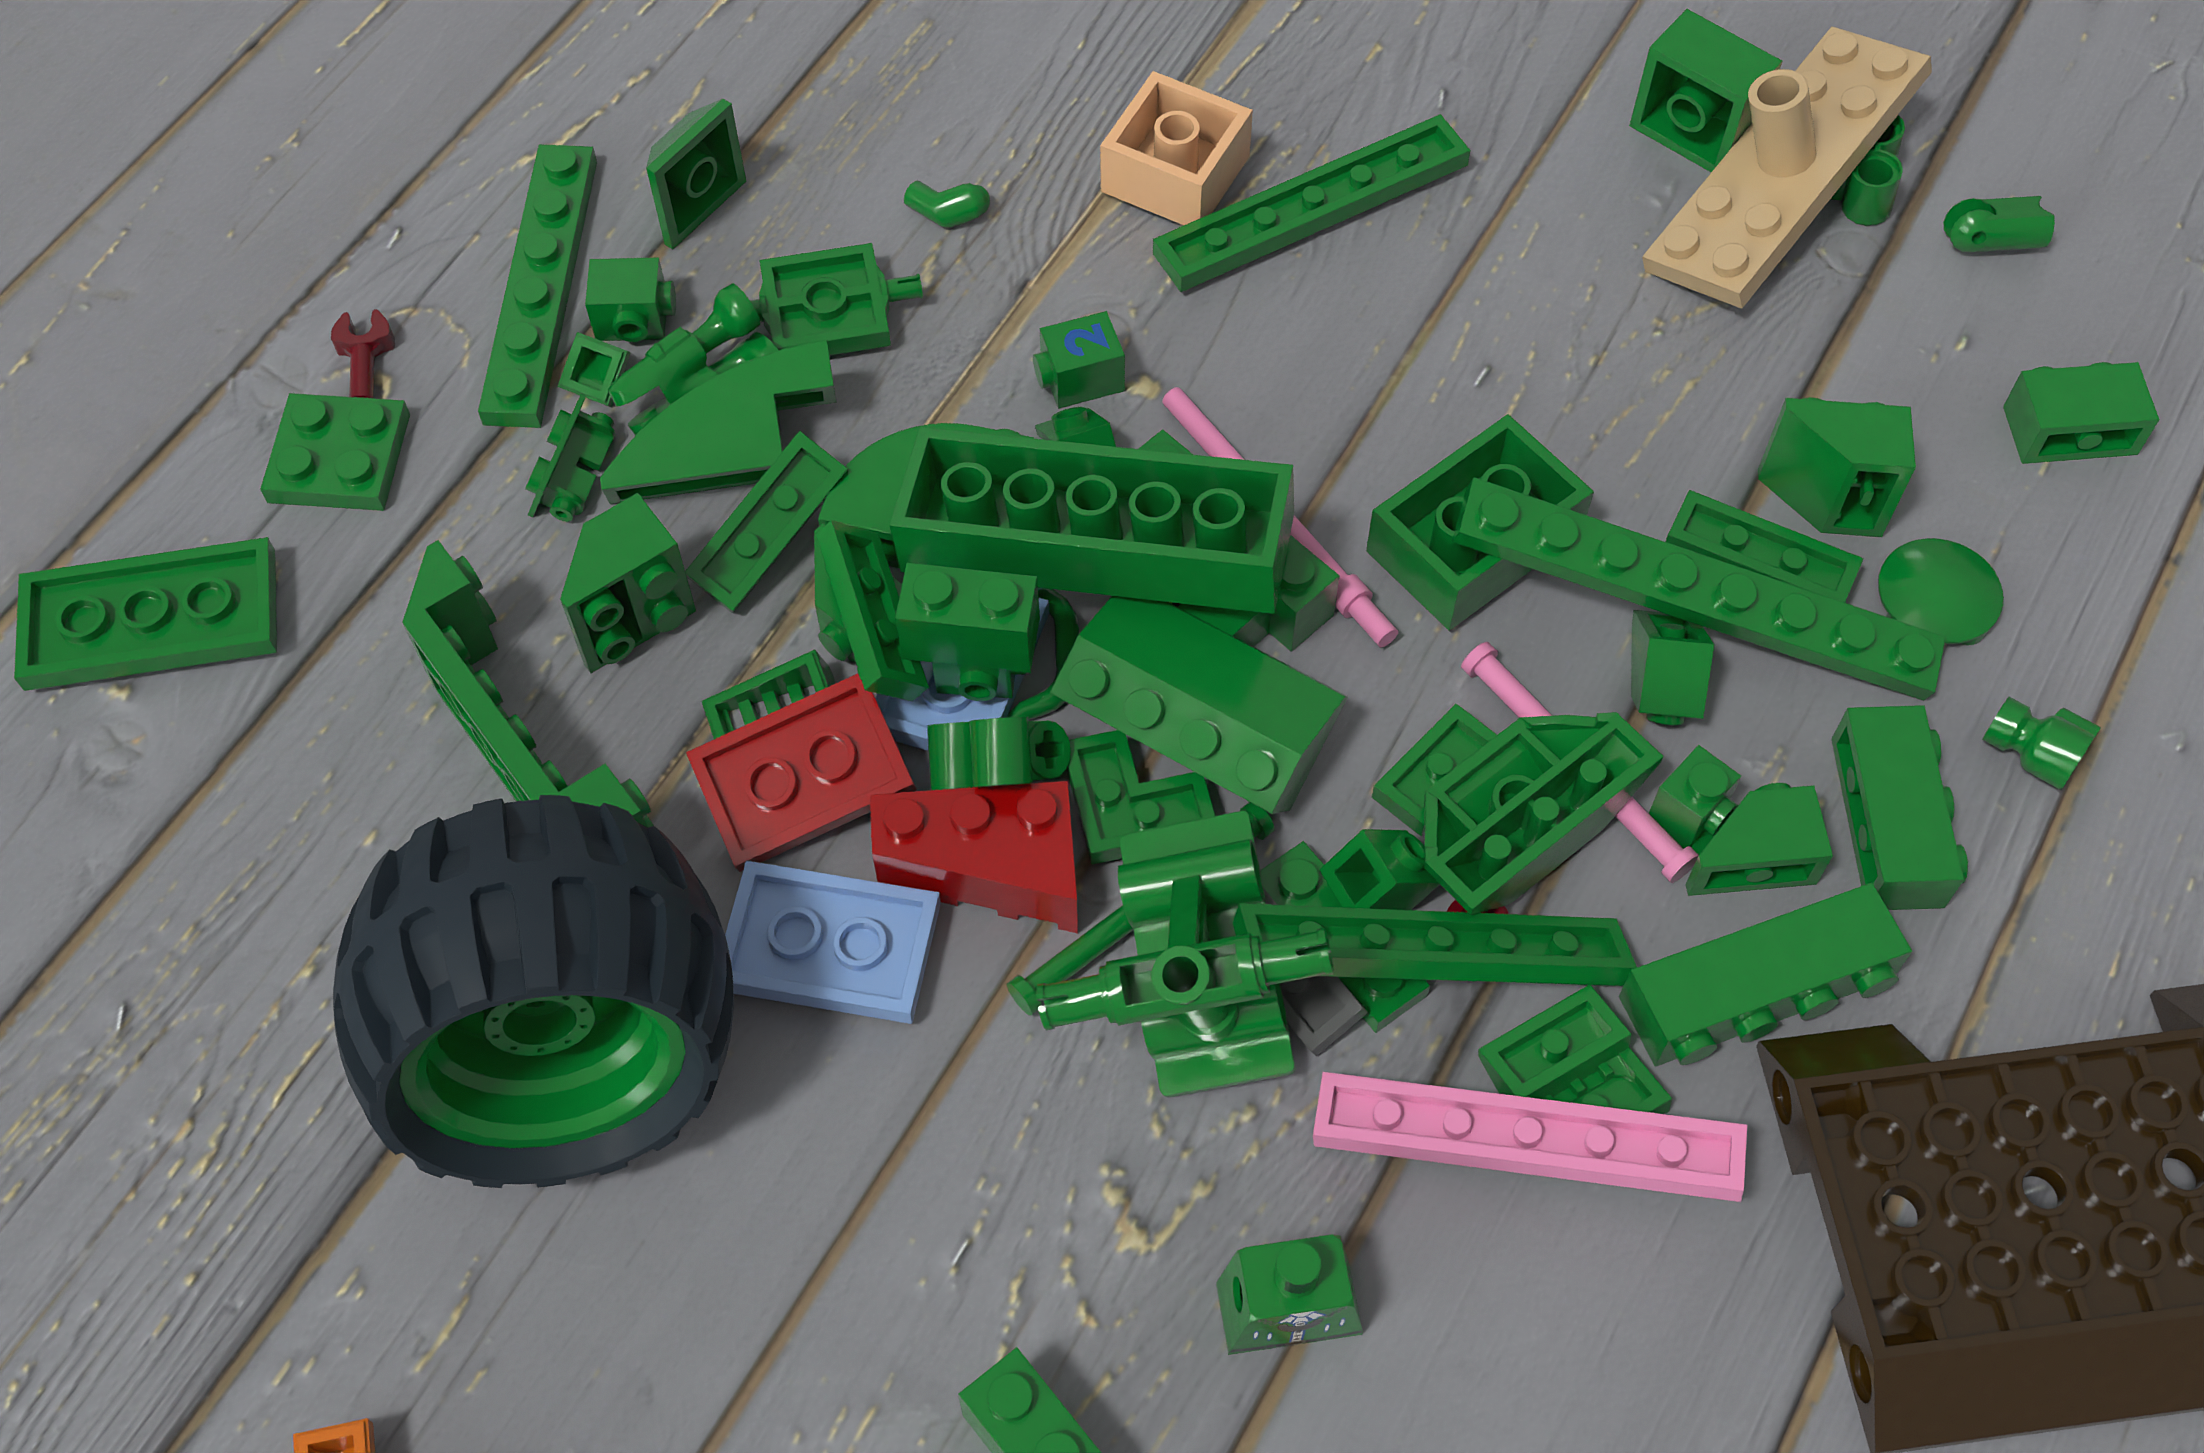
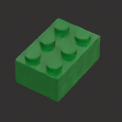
(1416, 525)

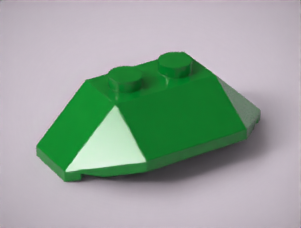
(1529, 803)

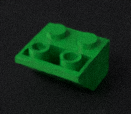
(1840, 463)
(624, 583)

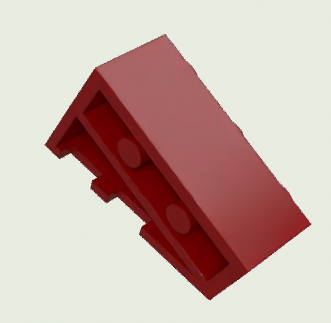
(982, 847)

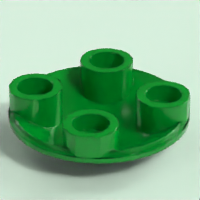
(1941, 589)

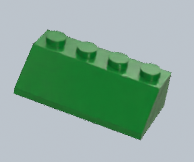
(1201, 698)

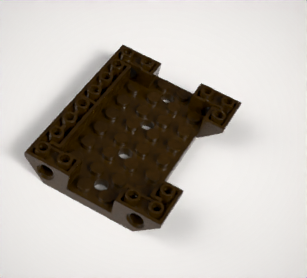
(1992, 1306)

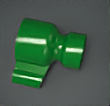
(2046, 746)

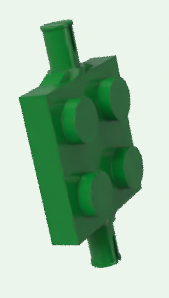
(831, 298)

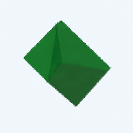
(695, 169)

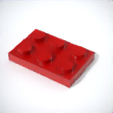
(799, 771)

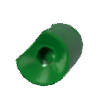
(1999, 224)

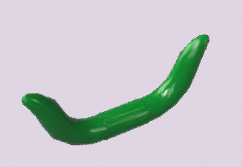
(1065, 635)

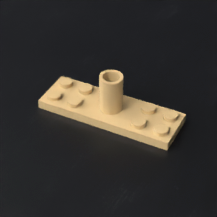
(1787, 165)

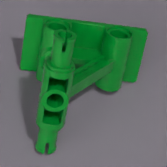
(1199, 990)

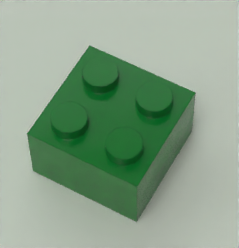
(1698, 89)

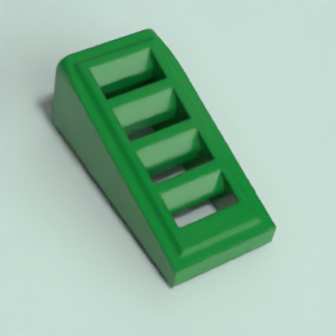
(786, 678)

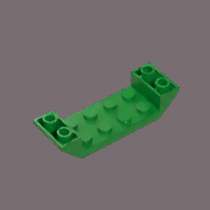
(450, 633)

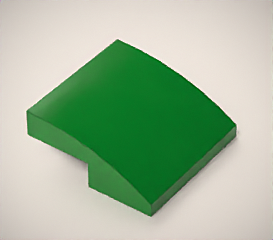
(1574, 1056)

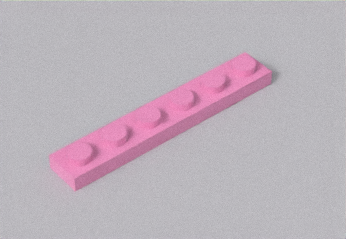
(1532, 1136)

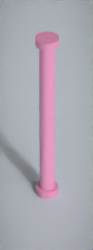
(1633, 816)

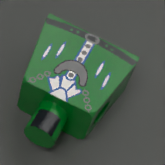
(1290, 1295)

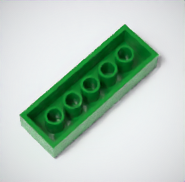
(1098, 518)

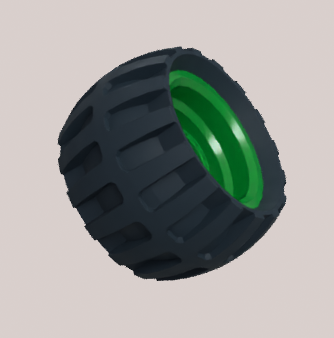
(532, 993)

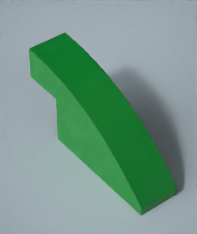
(722, 429)

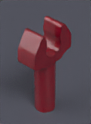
(362, 350)

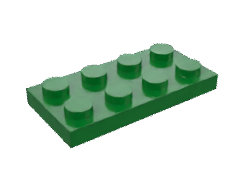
(146, 614)

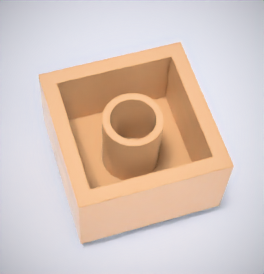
(1175, 149)

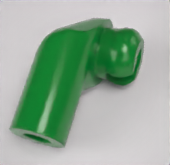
(950, 206)

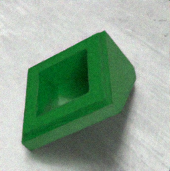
(593, 368)

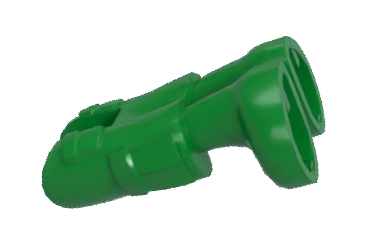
(680, 358)

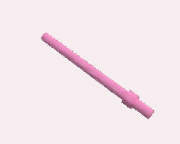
(1352, 594)

